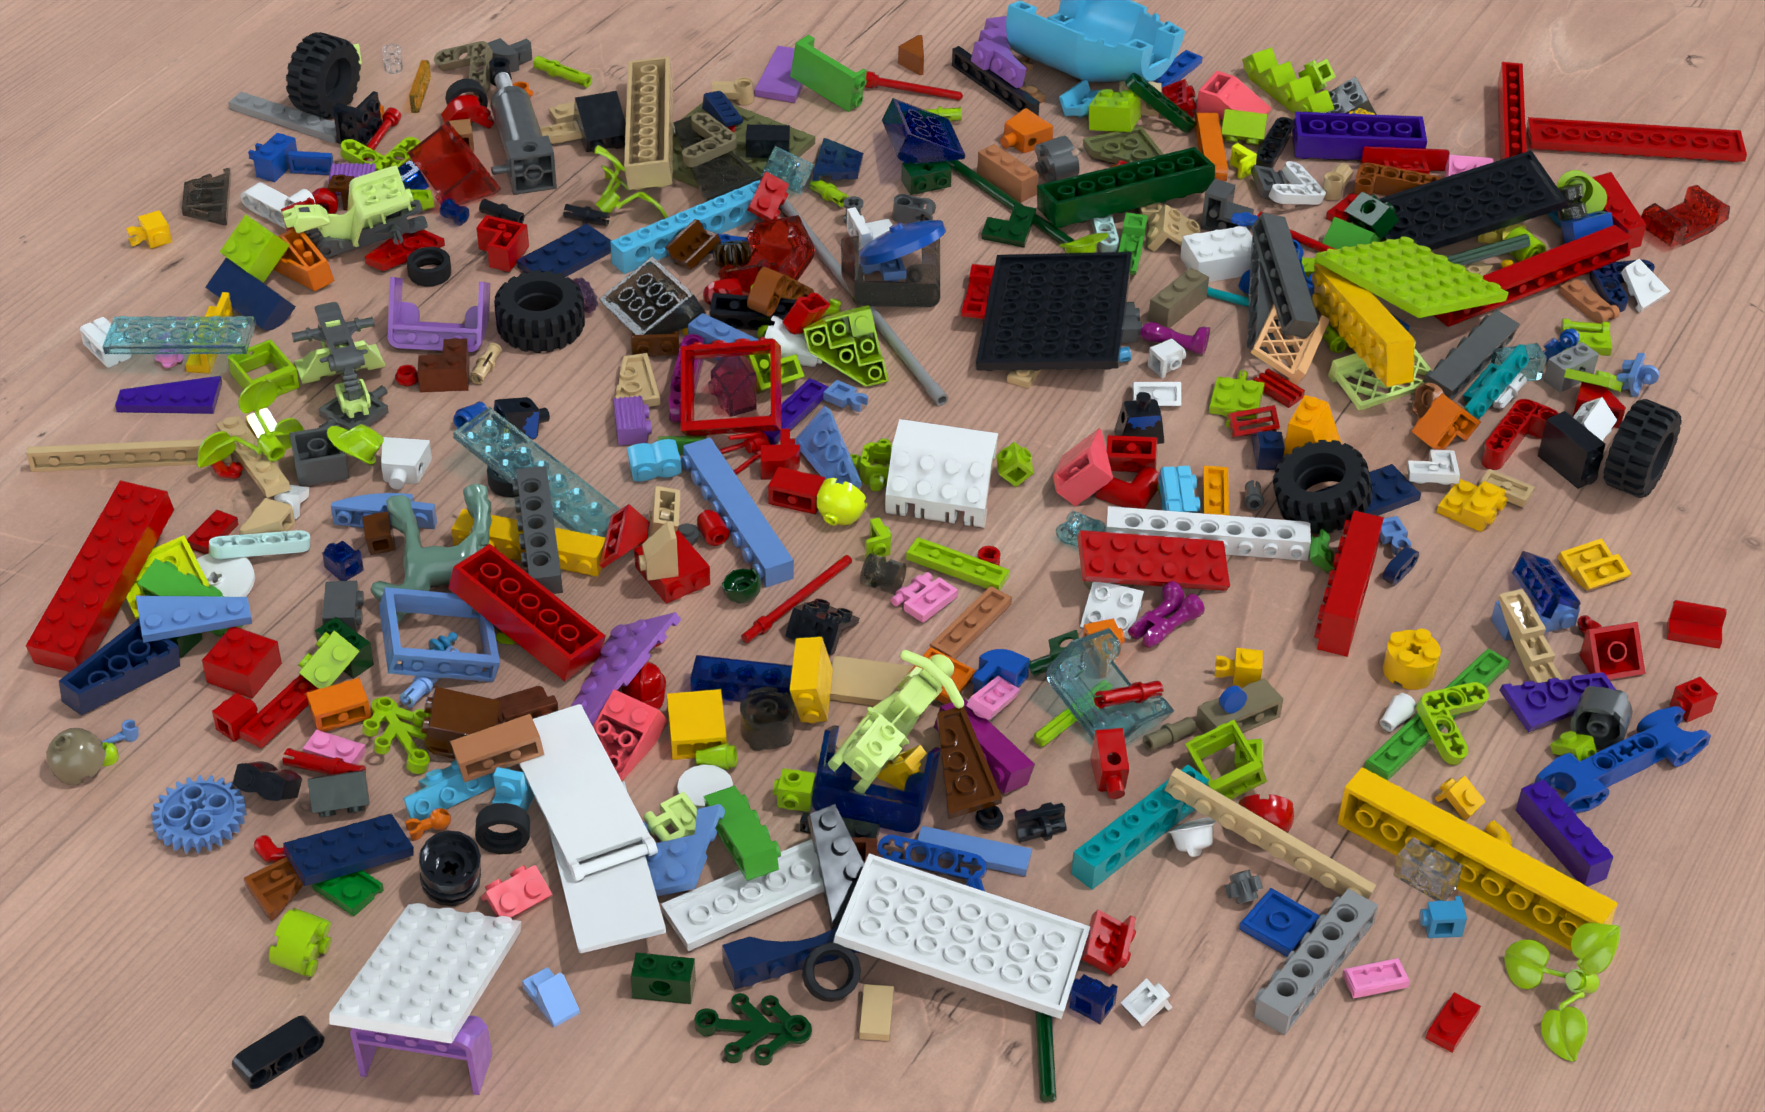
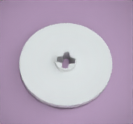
(233, 575)

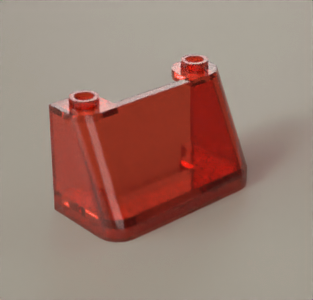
(452, 167)
(777, 245)

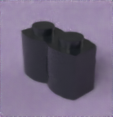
(267, 780)

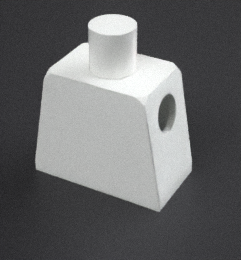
(404, 460)

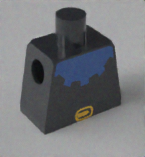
(522, 414)
(1140, 418)

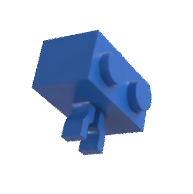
(272, 157)
(1585, 225)

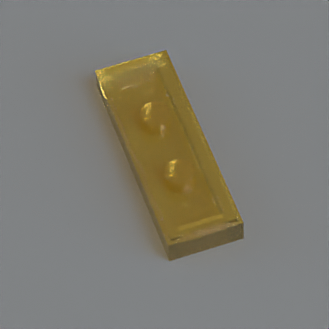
(420, 86)

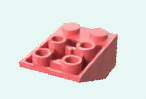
(1228, 92)
(1083, 469)
(628, 730)

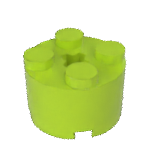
(300, 942)

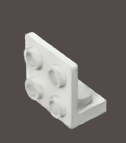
(866, 231)

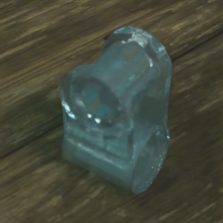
(1073, 527)

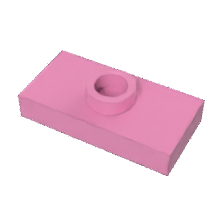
(1375, 978)

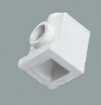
(1166, 357)

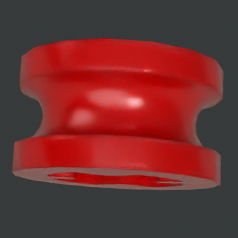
(989, 552)

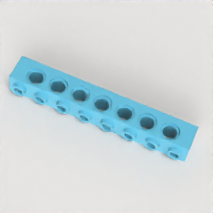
(715, 216)

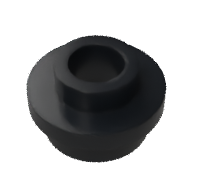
(989, 818)

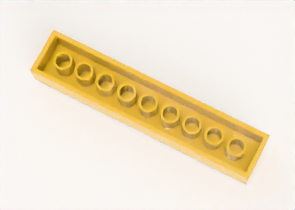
(1490, 870)

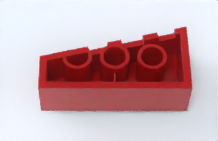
(1623, 211)

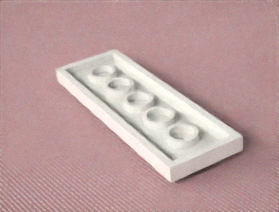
(735, 902)

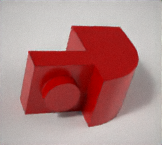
(468, 108)
(783, 455)

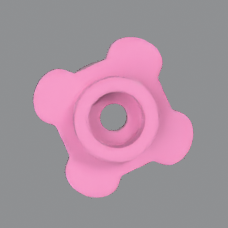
(169, 360)

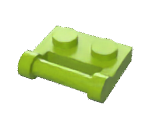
(1599, 341)

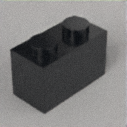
(763, 139)

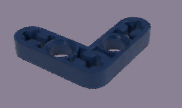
(1611, 277)

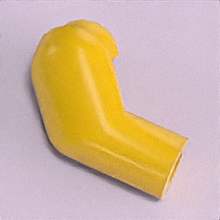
(1498, 832)

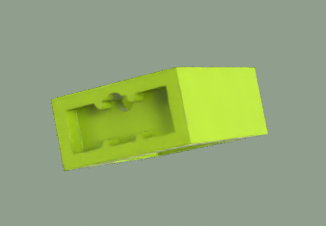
(264, 353)
(1237, 781)

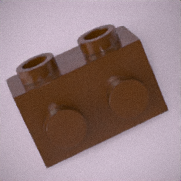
(692, 245)
(656, 344)

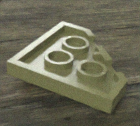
(1122, 146)

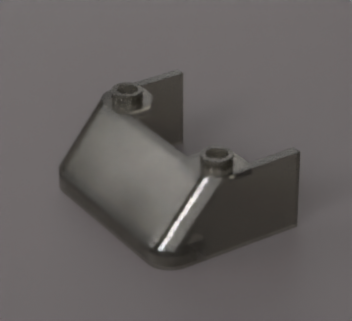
(918, 291)

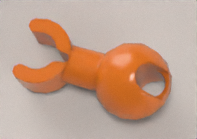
(438, 819)

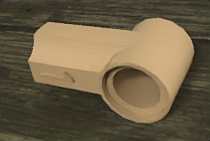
(738, 90)
(1336, 181)

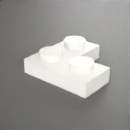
(1440, 468)

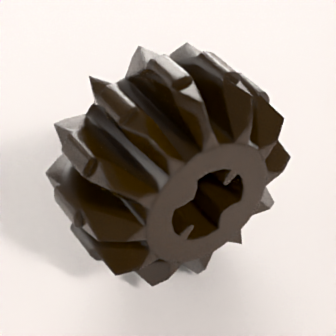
(732, 253)

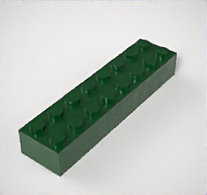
(1125, 187)

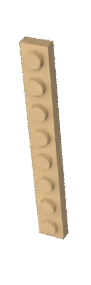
(115, 455)
(1266, 835)

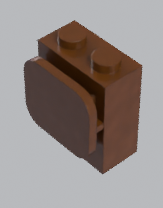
(454, 716)

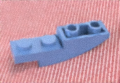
(350, 510)

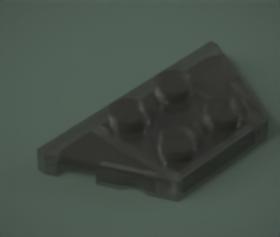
(208, 198)

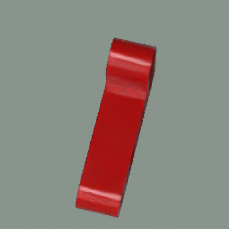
(1522, 419)

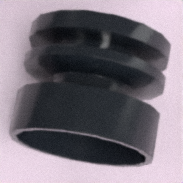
(454, 854)

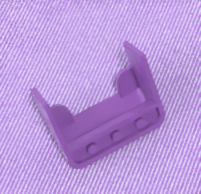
(409, 333)
(470, 1044)

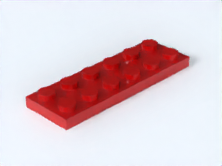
(1152, 560)

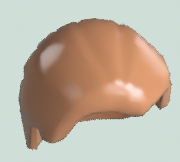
(1424, 397)

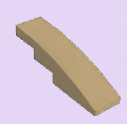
(1528, 636)

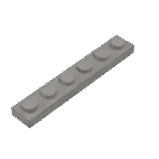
(284, 116)

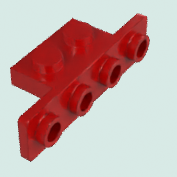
(1407, 158)

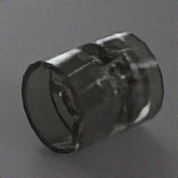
(1575, 206)
(885, 574)

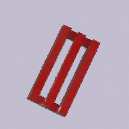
(1280, 388)
(1234, 424)

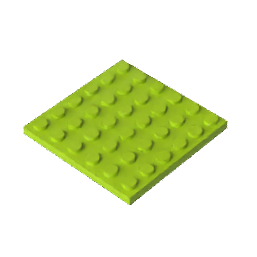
(1411, 277)

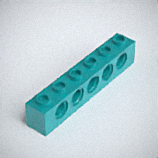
(1130, 834)

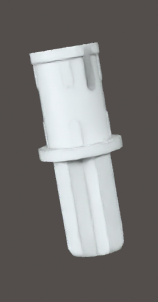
(1510, 392)

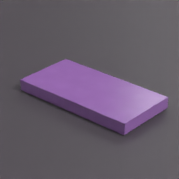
(776, 78)

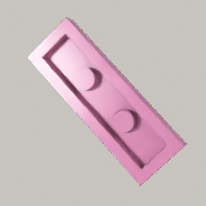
(993, 698)

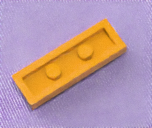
(1215, 490)

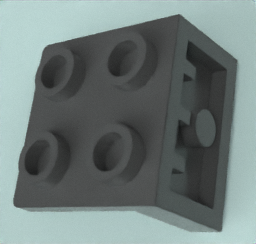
(1350, 97)

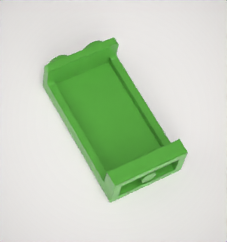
(827, 75)

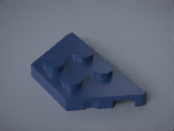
(837, 161)

